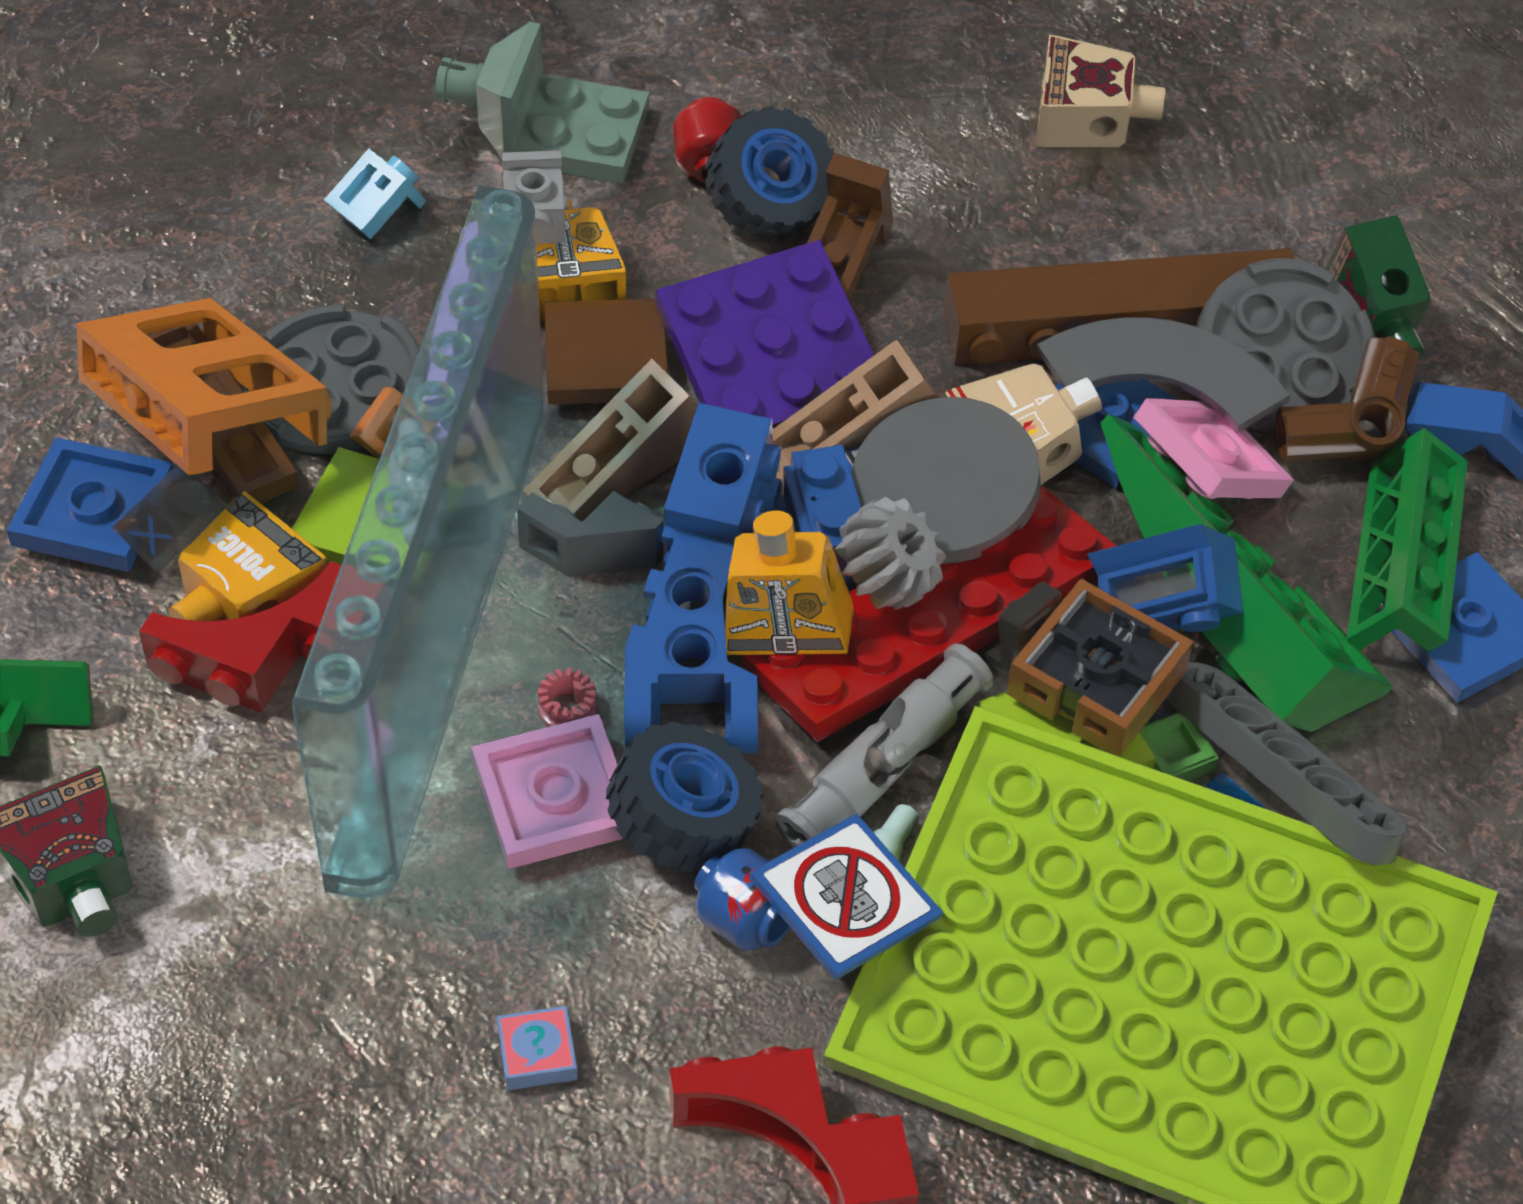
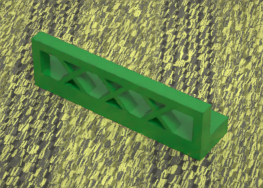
(1422, 542)

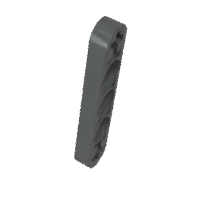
(1289, 765)

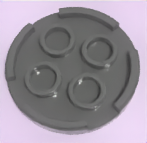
(1296, 326)
(352, 357)
(959, 465)

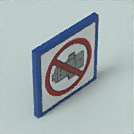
(845, 896)

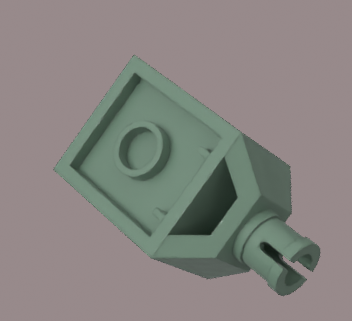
(541, 112)

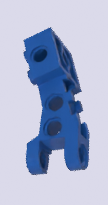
(715, 496)

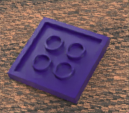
(765, 332)

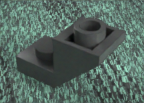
(611, 539)

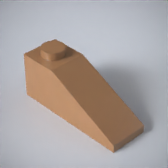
(854, 405)
(622, 445)

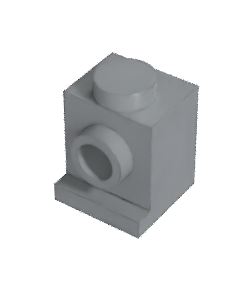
(539, 179)

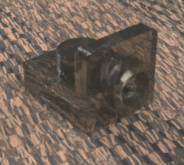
(1019, 624)

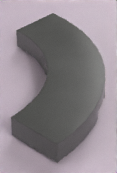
(1171, 353)

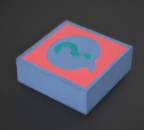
(536, 1048)

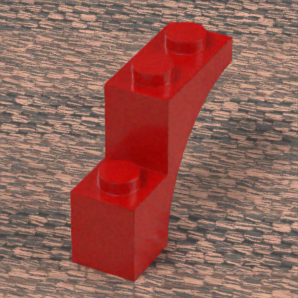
(243, 656)
(782, 1103)

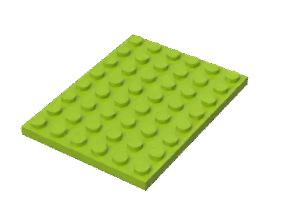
(1164, 980)

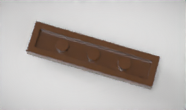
(242, 455)

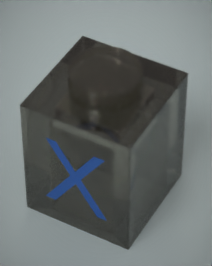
(169, 517)

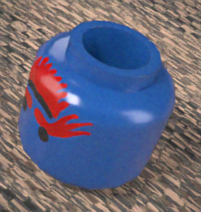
(734, 905)

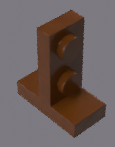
(853, 216)

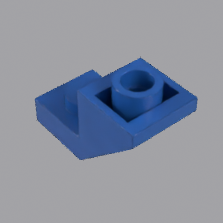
(1468, 419)

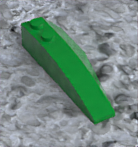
(1284, 638)

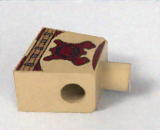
(1091, 96)

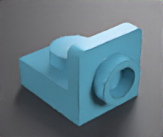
(374, 192)

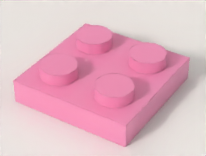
(1211, 451)
(548, 790)

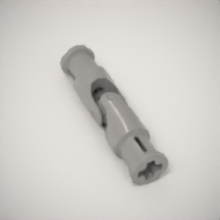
(905, 728)

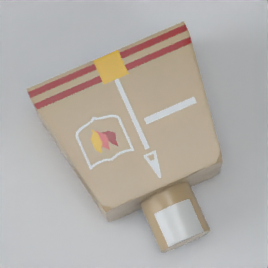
(1041, 409)

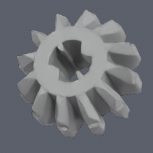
(890, 553)

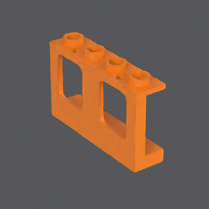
(167, 400)

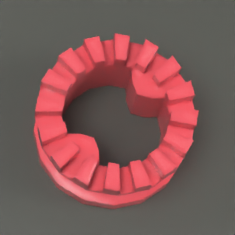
(561, 684)

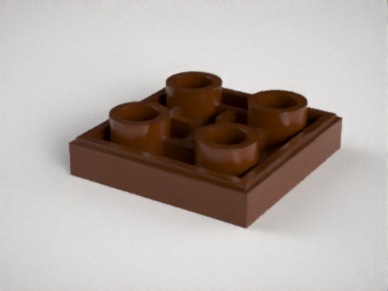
(599, 347)

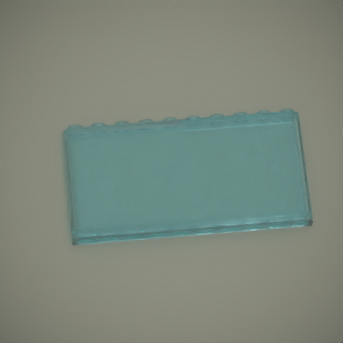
(424, 554)

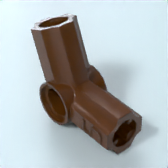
(1334, 429)

